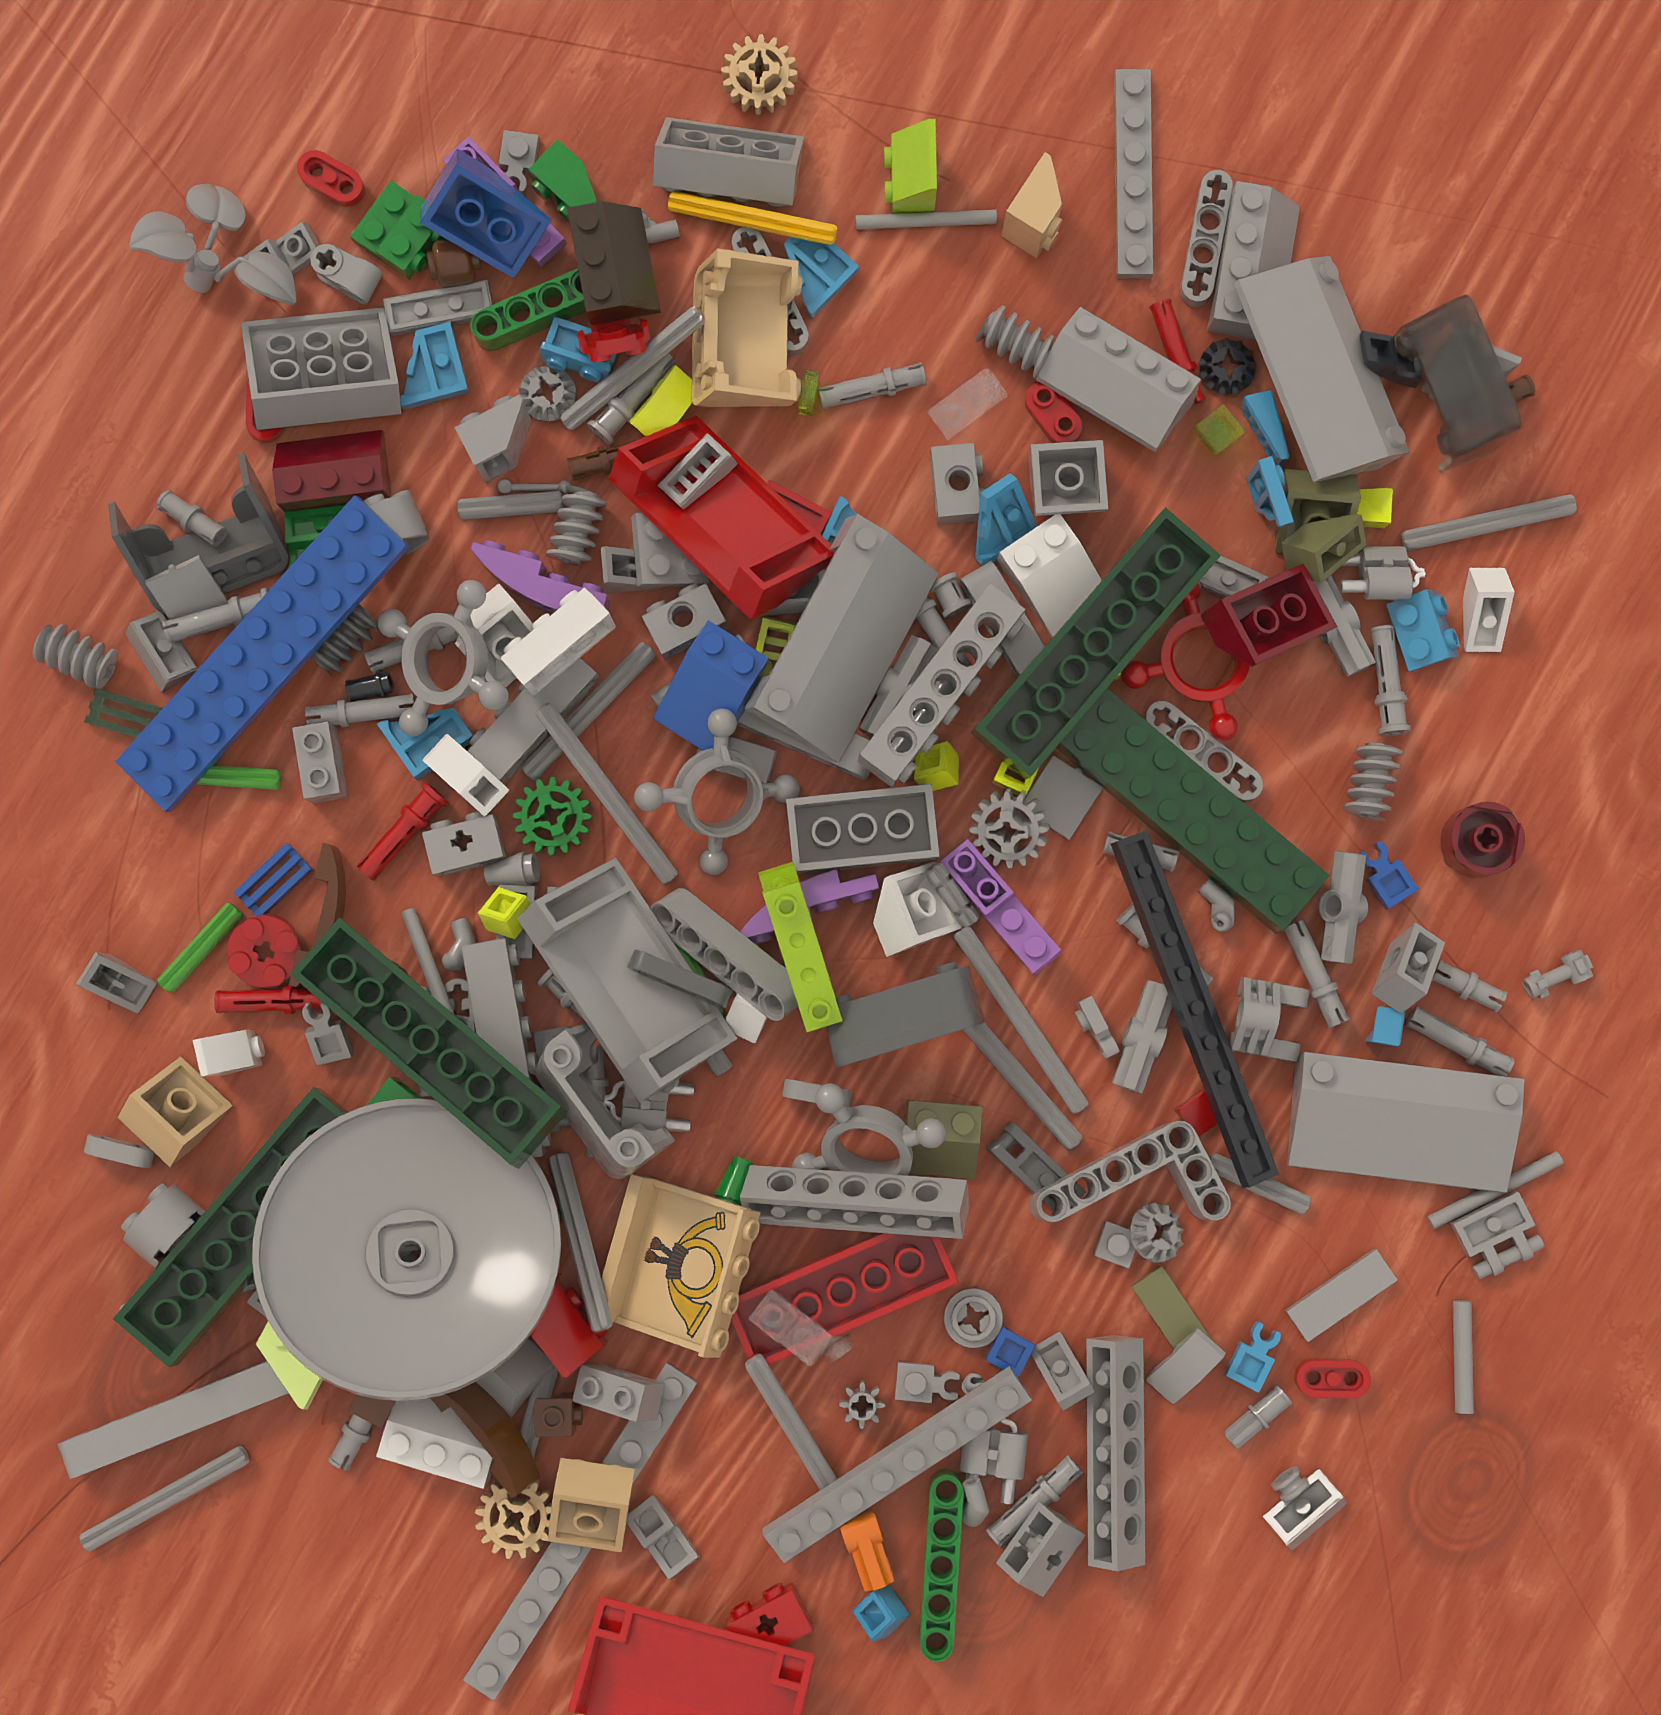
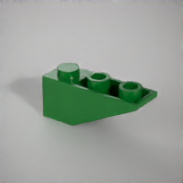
(562, 179)

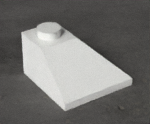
(499, 623)
(911, 912)

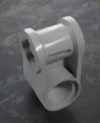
(350, 275)

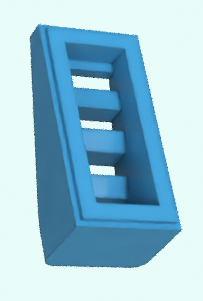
(1264, 419)

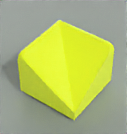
(1376, 507)
(937, 767)
(502, 911)

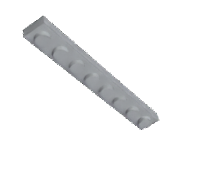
(896, 1464)

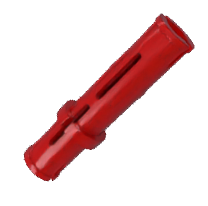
(1173, 340)
(274, 1000)

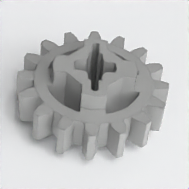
(1024, 828)

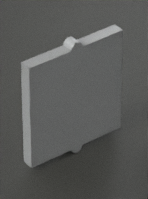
(186, 589)
(1064, 796)

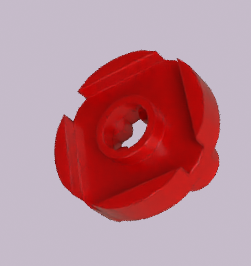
(614, 338)
(244, 959)

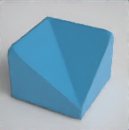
(1387, 1027)
(881, 1613)

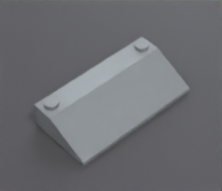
(1320, 369)
(844, 638)
(643, 1025)
(1404, 1122)

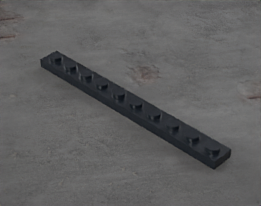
(1194, 1009)

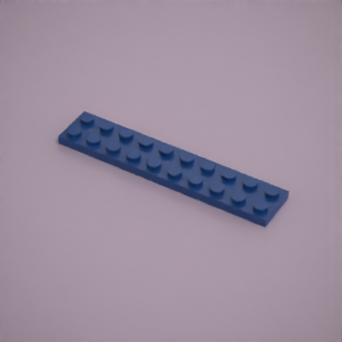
(262, 653)

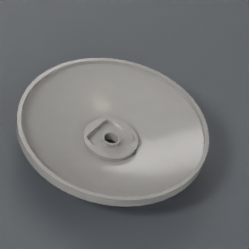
(335, 1239)

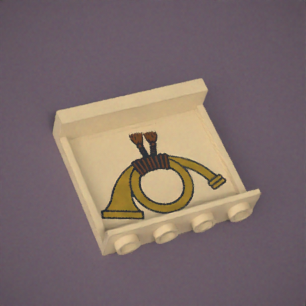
(678, 1264)

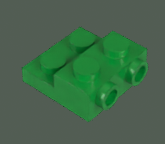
(394, 231)

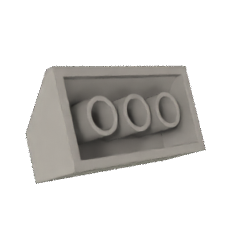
(727, 161)
(1255, 240)
(1118, 379)

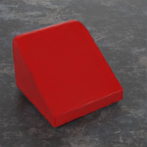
(1197, 1113)

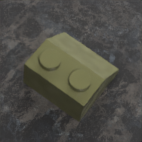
(1316, 500)
(960, 1149)

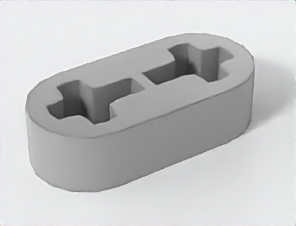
(807, 1091)
(119, 1151)

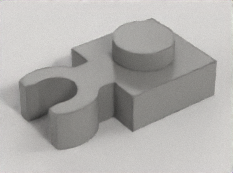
(517, 155)
(1091, 1019)
(326, 1038)
(917, 1382)

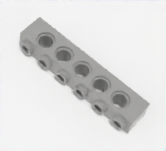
(992, 609)
(857, 1201)
(1115, 1453)

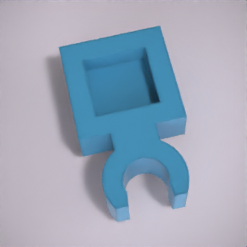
(1249, 1362)

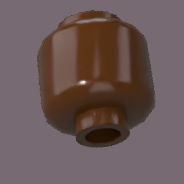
(451, 264)

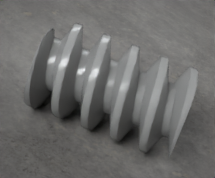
(1016, 340)
(576, 527)
(75, 657)
(1372, 781)

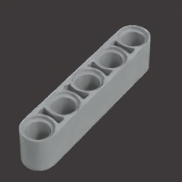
(1027, 643)
(847, 763)
(726, 953)

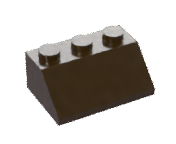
(613, 261)

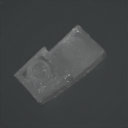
(967, 403)
(791, 1327)

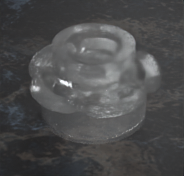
(838, 1347)

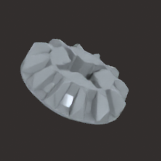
(540, 407)
(1143, 1230)
(965, 1333)

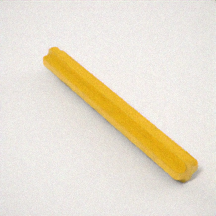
(752, 218)

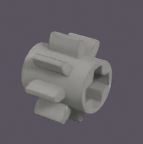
(869, 1410)

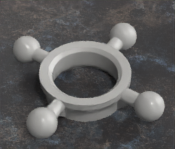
(417, 639)
(650, 796)
(831, 1099)

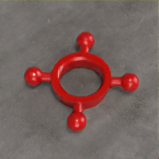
(1136, 673)

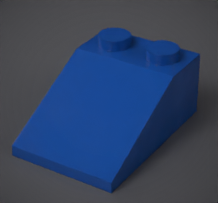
(483, 214)
(712, 676)

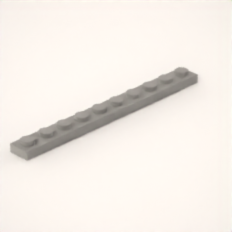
(563, 1560)

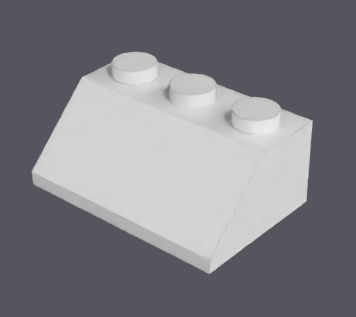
(558, 640)
(435, 1443)

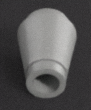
(514, 870)

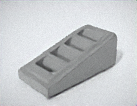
(698, 455)

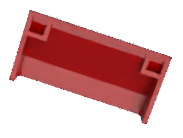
(674, 1666)

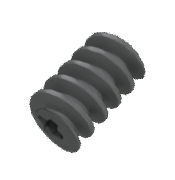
(344, 638)

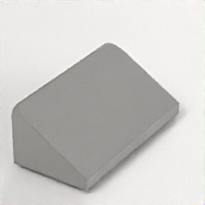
(164, 661)
(1307, 1511)

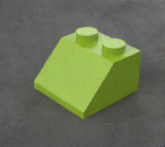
(912, 168)

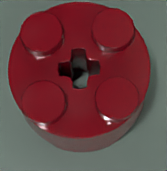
(1496, 825)

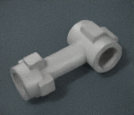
(1575, 966)

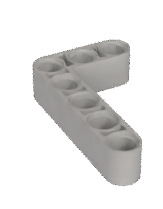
(1132, 1169)

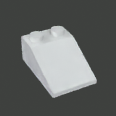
(1050, 572)

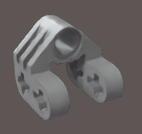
(1260, 1016)

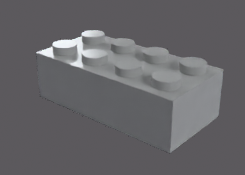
(863, 829)

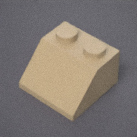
(1034, 213)
(174, 1111)
(590, 1504)

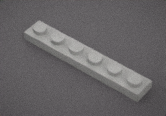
(1133, 174)

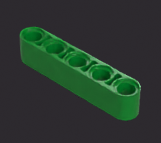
(533, 301)
(941, 1582)

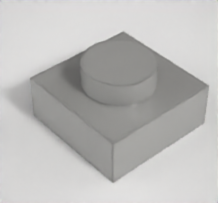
(1115, 1244)

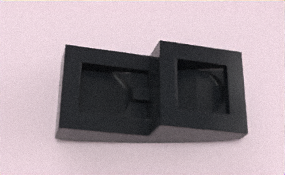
(1385, 360)

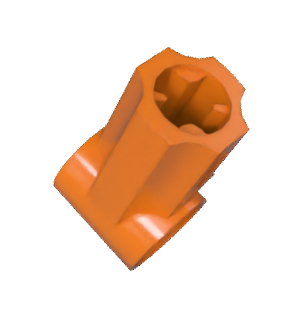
(864, 1541)

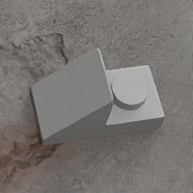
(1062, 1371)

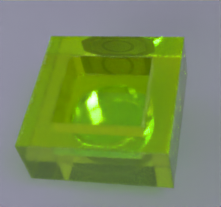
(808, 392)
(1219, 430)

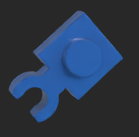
(1389, 881)

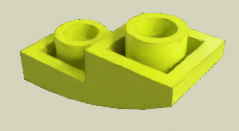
(667, 403)

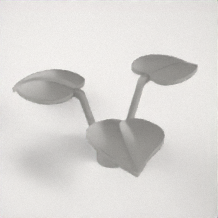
(167, 239)

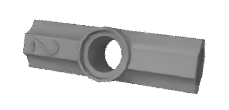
(1346, 639)
(897, 682)
(1343, 907)
(1143, 1038)

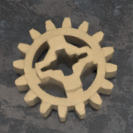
(775, 74)
(523, 1529)

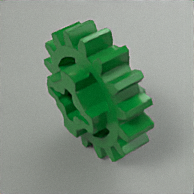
(569, 810)

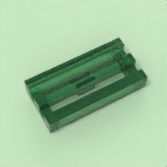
(97, 707)

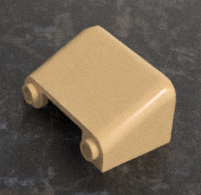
(743, 342)

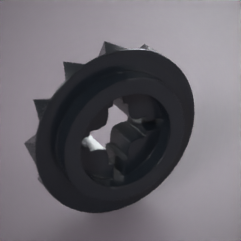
(1216, 377)

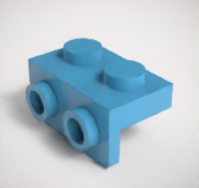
(563, 351)
(1423, 629)

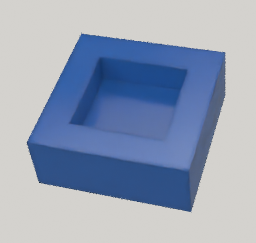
(1010, 1350)

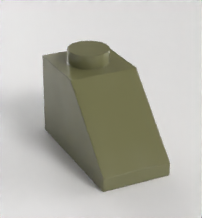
(1325, 545)

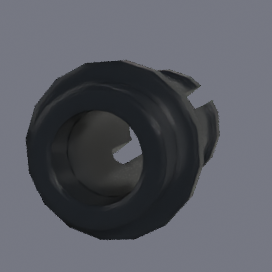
(370, 686)

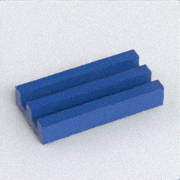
(264, 870)

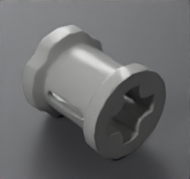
(950, 595)

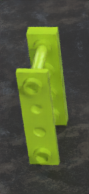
(799, 947)

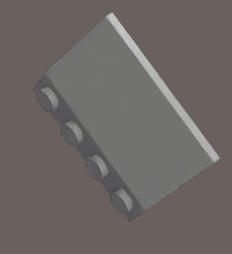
(321, 368)

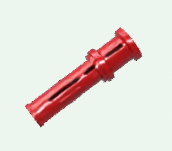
(412, 818)

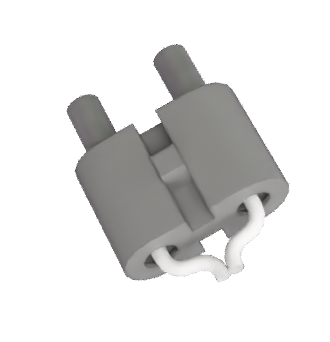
(1383, 573)
(650, 1112)
(998, 1454)

